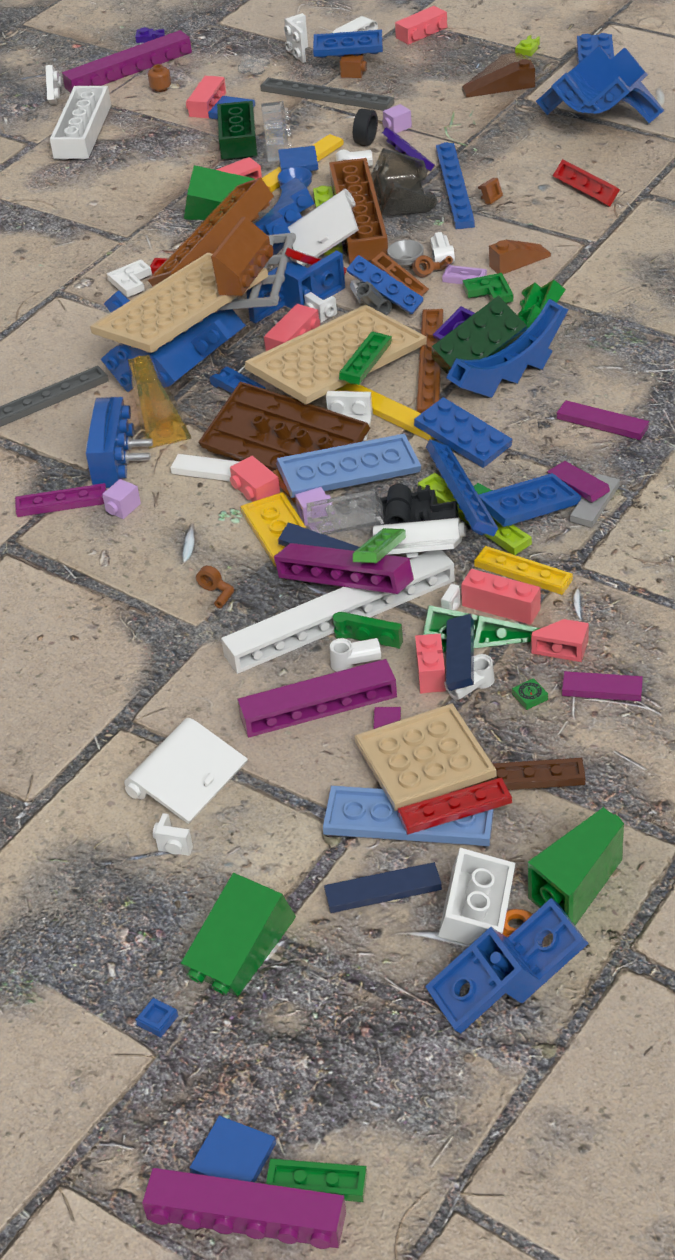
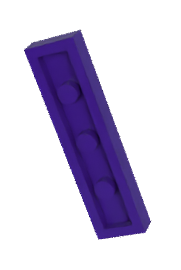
(404, 147)

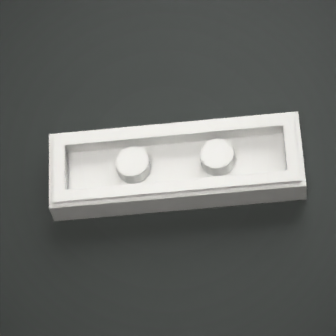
(202, 467)

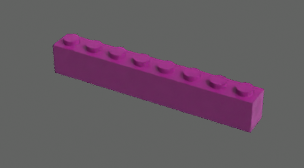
(128, 61)

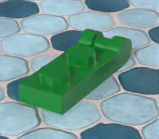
(367, 628)

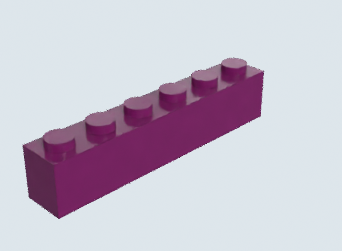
(337, 568)
(317, 698)
(245, 1208)

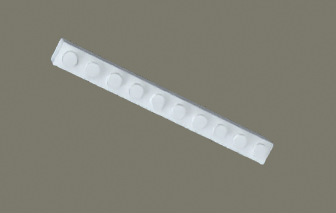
(315, 618)

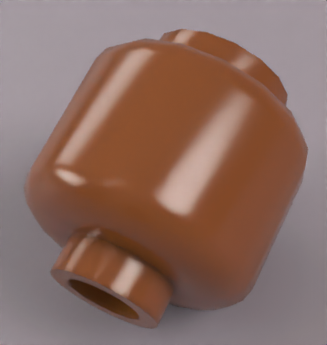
(159, 78)

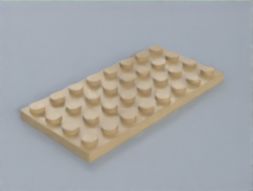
(167, 307)
(312, 362)

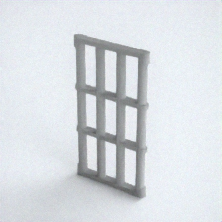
(276, 280)

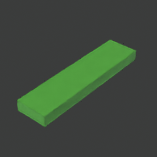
(379, 545)

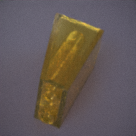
(156, 407)

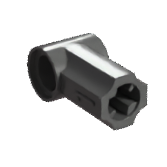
(370, 296)

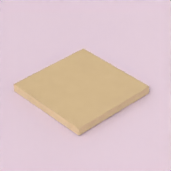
(425, 756)

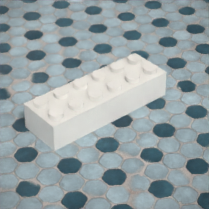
(80, 122)

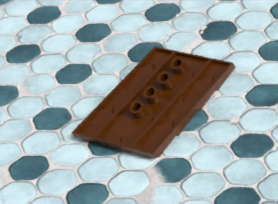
(276, 427)

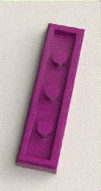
(603, 420)
(59, 500)

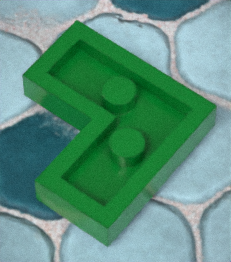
(491, 285)

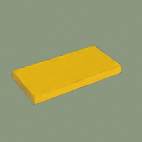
(268, 519)

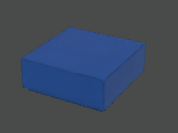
(157, 1017)

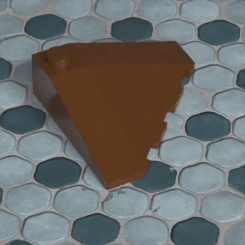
(505, 74)

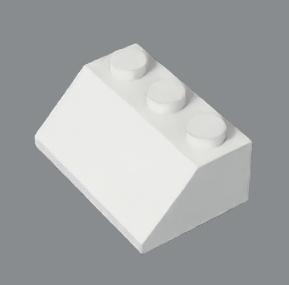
(476, 896)

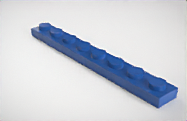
(455, 186)
(462, 489)

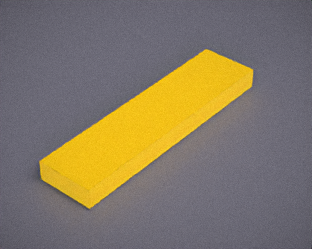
(523, 570)

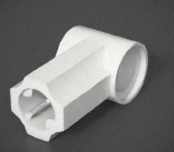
(346, 155)
(441, 247)
(345, 654)
(482, 677)

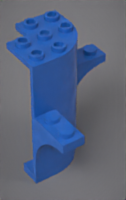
(600, 84)
(178, 355)

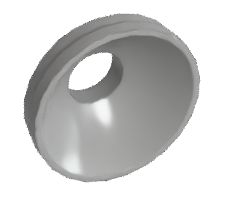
(405, 252)

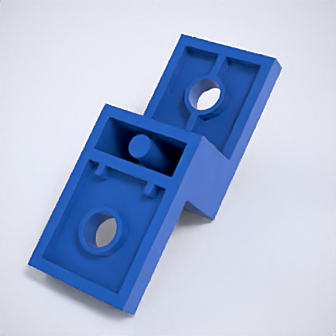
(321, 279)
(506, 965)

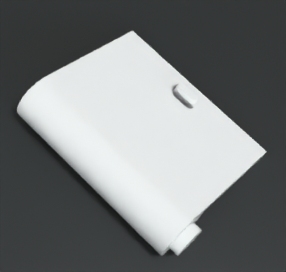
(325, 225)
(427, 535)
(181, 768)

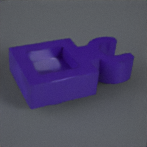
(144, 34)

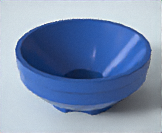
(301, 173)

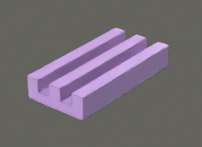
(456, 274)

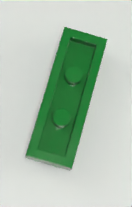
(319, 1177)

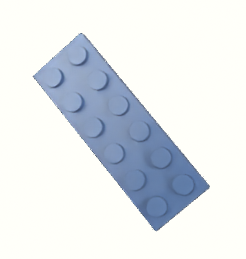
(348, 464)
(371, 815)

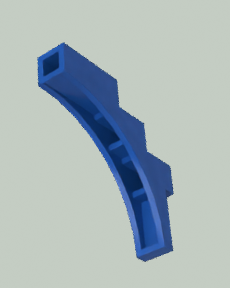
(287, 210)
(510, 363)

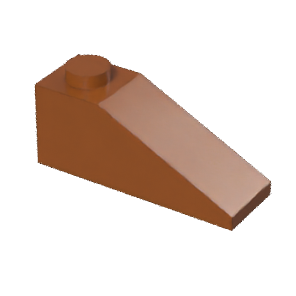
(352, 66)
(512, 255)
(388, 265)

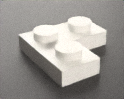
(53, 84)
(128, 277)

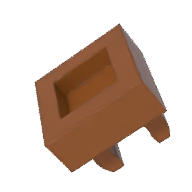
(491, 190)

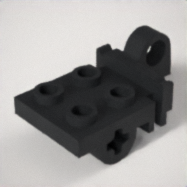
(406, 507)

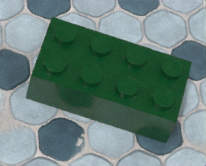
(237, 130)
(480, 335)

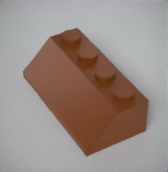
(240, 258)

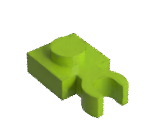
(528, 46)

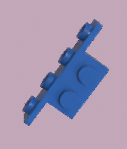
(385, 284)

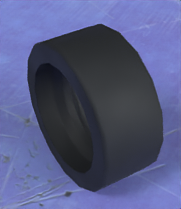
(365, 126)

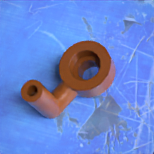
(429, 265)
(210, 579)

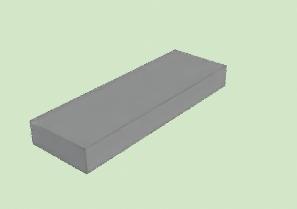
(588, 512)

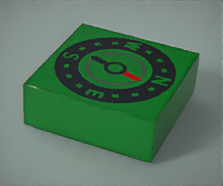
(530, 694)

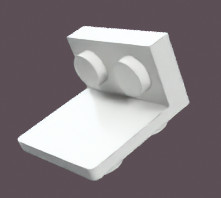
(296, 36)
(351, 404)

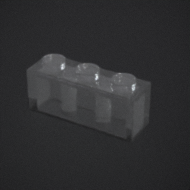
(275, 129)
(345, 512)

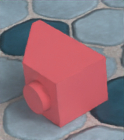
(561, 640)

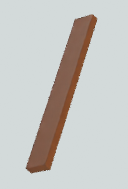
(429, 370)

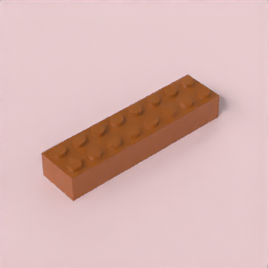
(357, 179)
(243, 201)

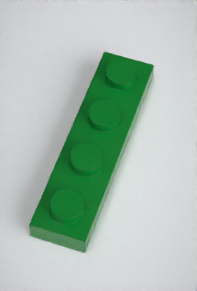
(365, 358)

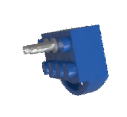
(110, 440)

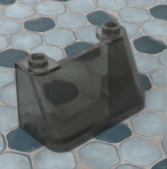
(399, 186)

